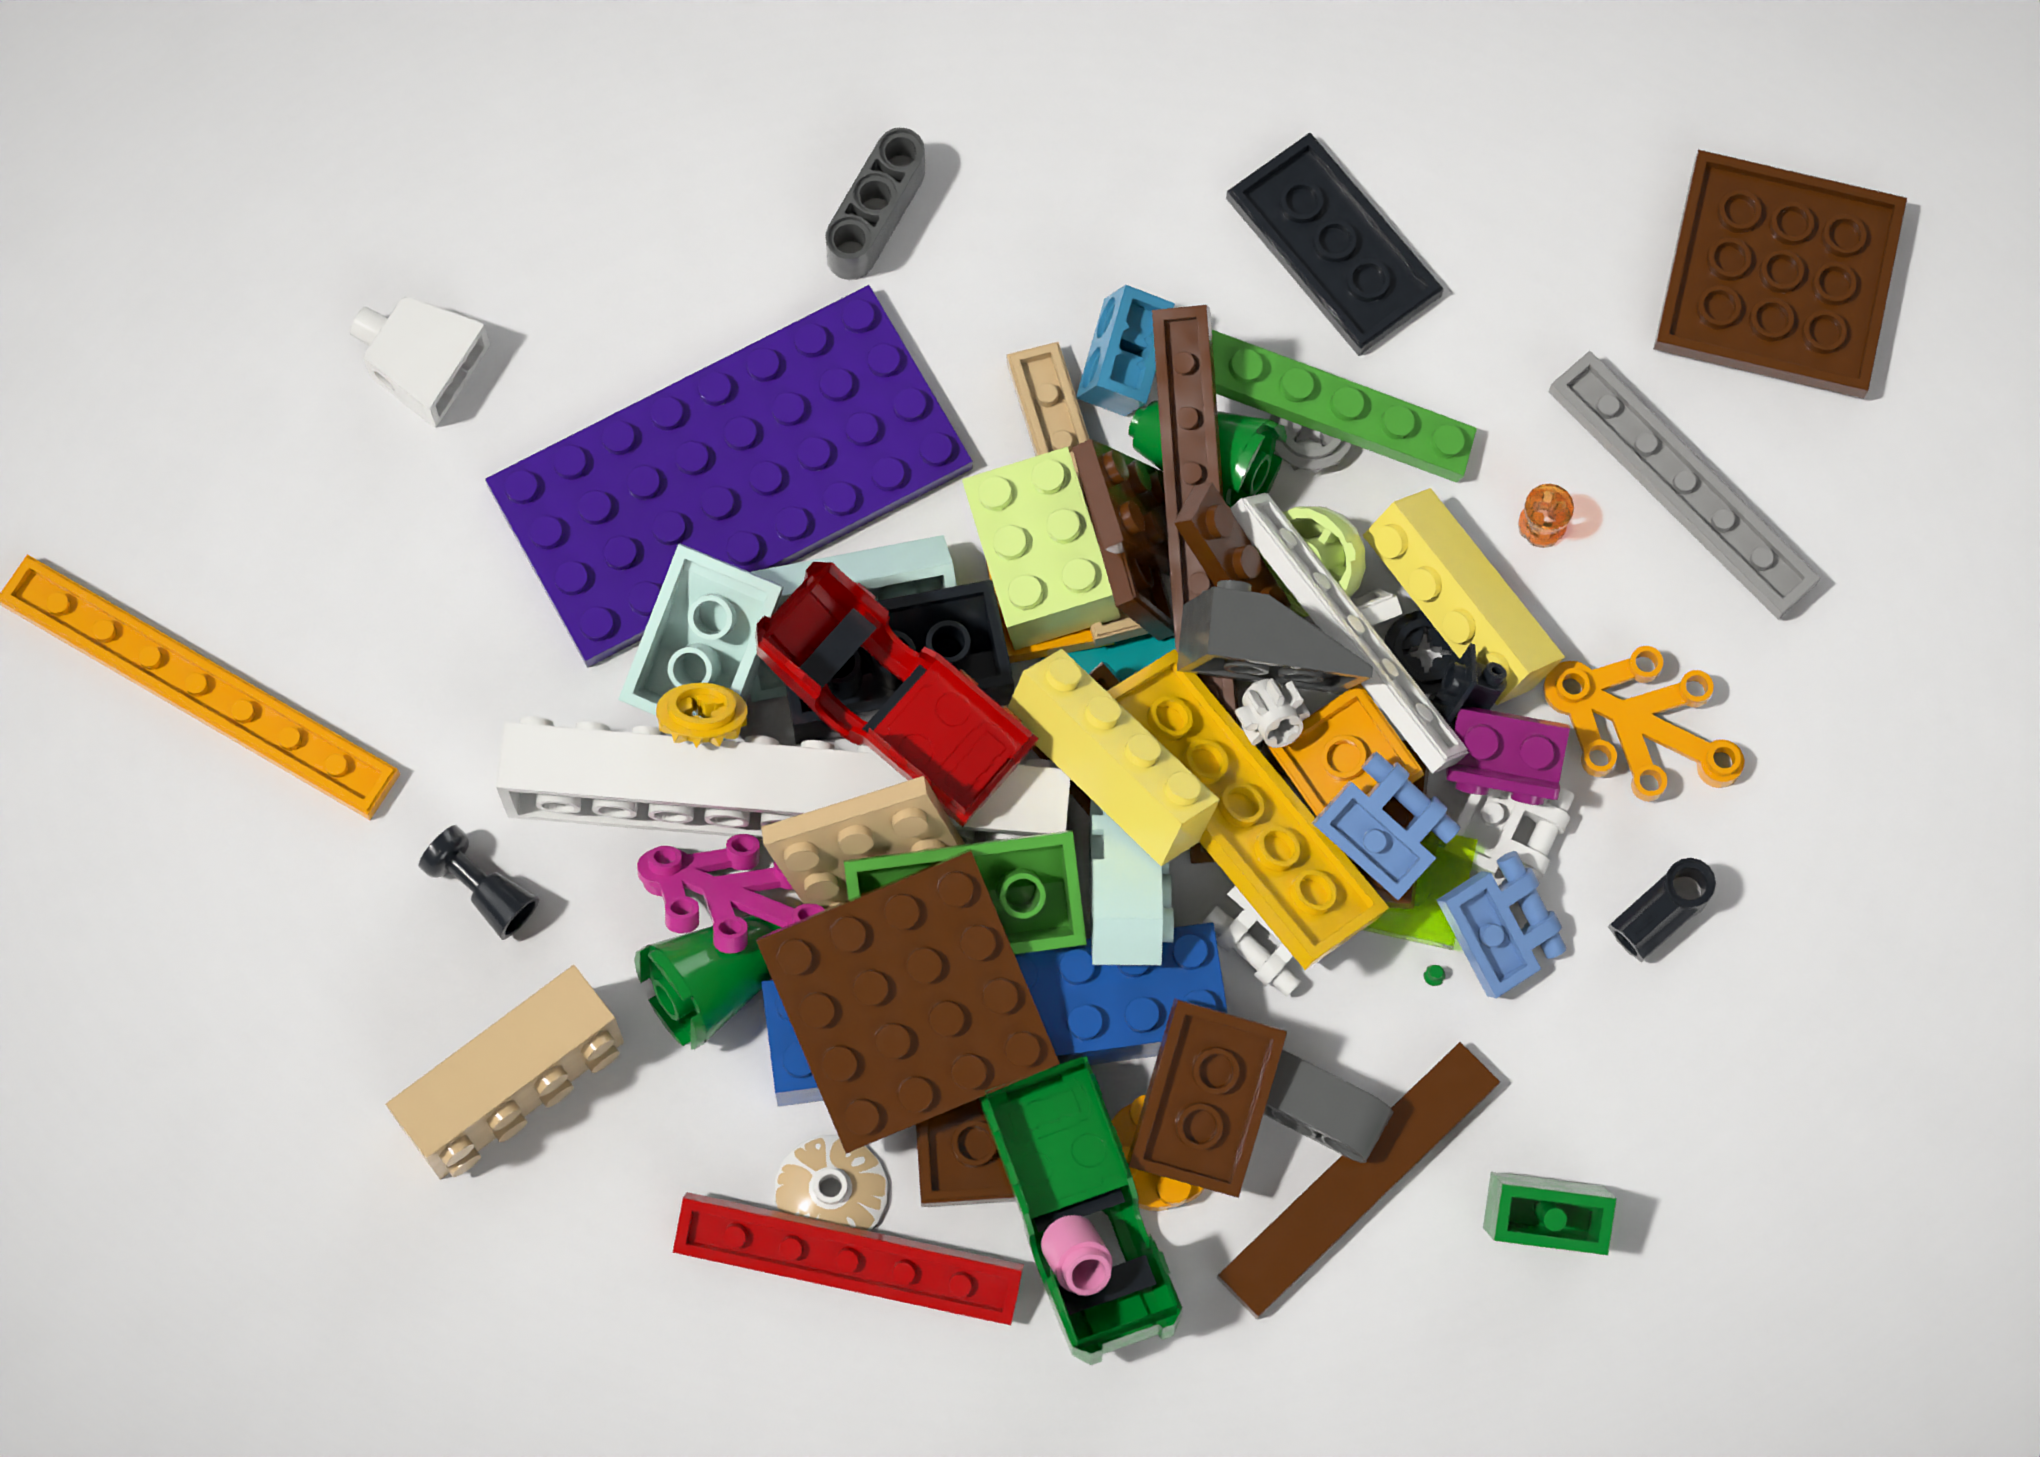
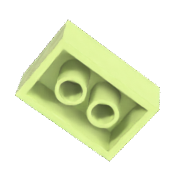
(1040, 548)

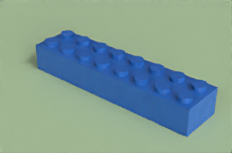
(1085, 1007)

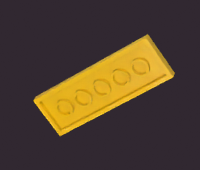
(1260, 826)

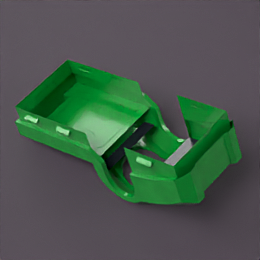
(1070, 1162)

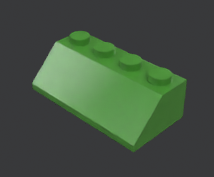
(1027, 878)

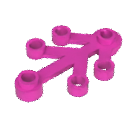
(670, 871)

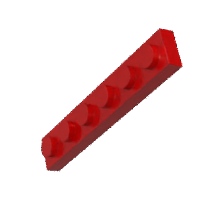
(848, 1258)

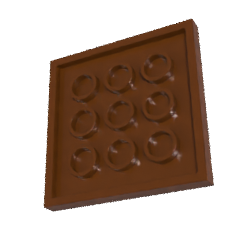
(1780, 274)
(907, 1001)

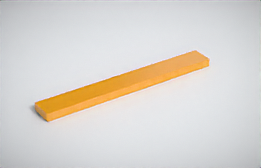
(199, 687)

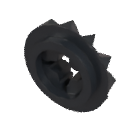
(1406, 636)

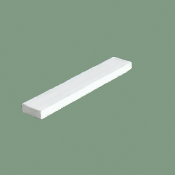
(1343, 622)

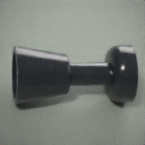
(497, 898)

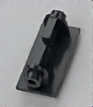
(1469, 685)

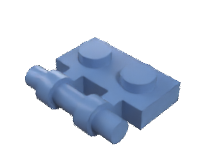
(1374, 838)
(1489, 932)

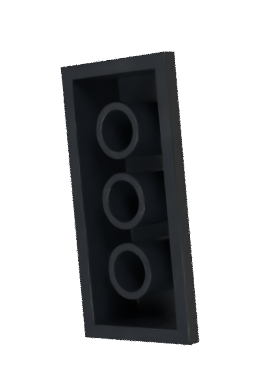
(953, 621)

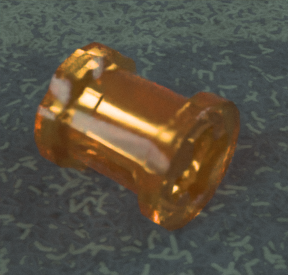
(1559, 508)

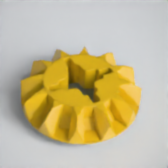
(720, 708)

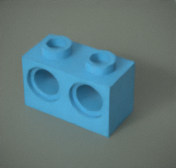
(1122, 352)

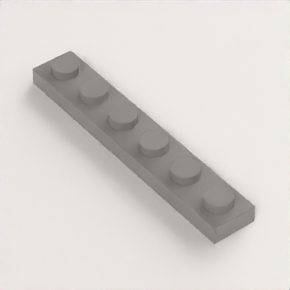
(1684, 485)

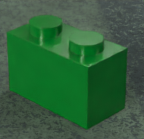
(1549, 1213)

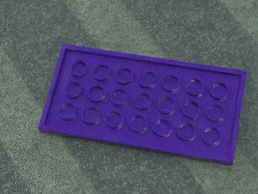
(733, 461)

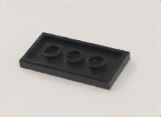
(1334, 243)

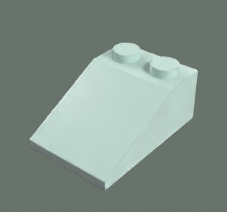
(700, 629)

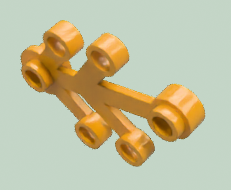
(1636, 719)

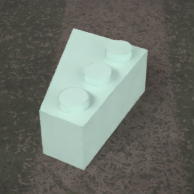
(1127, 897)

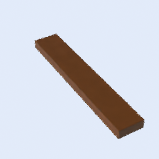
(1352, 1187)

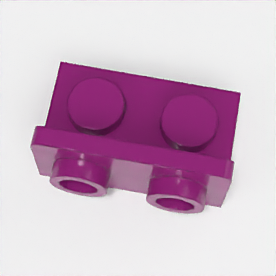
(1509, 755)

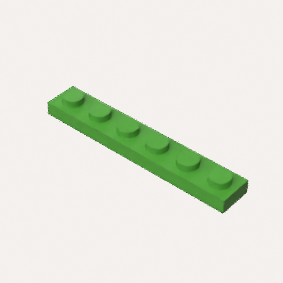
(1341, 408)

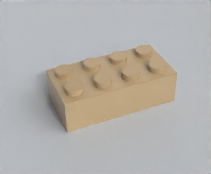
(507, 1073)

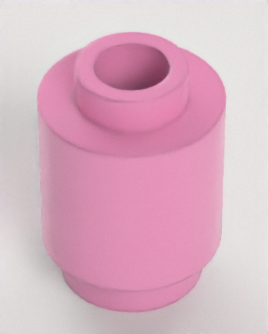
(1077, 1255)

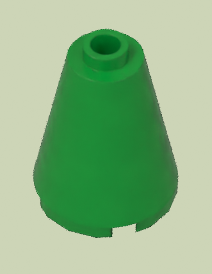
(1245, 449)
(700, 985)

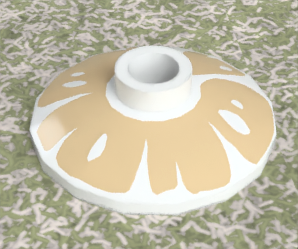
(823, 1157)

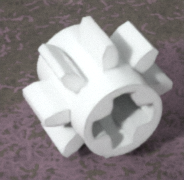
(1272, 713)

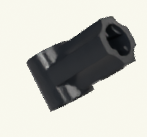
(1662, 911)

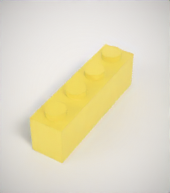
(1462, 590)
(1112, 757)

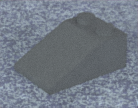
(1258, 638)

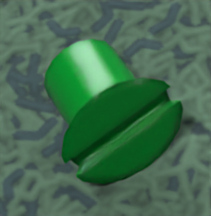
(1434, 975)

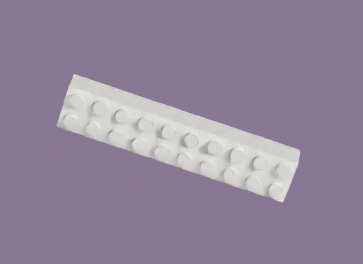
(730, 788)

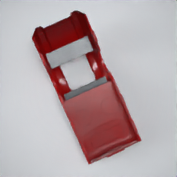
(930, 725)

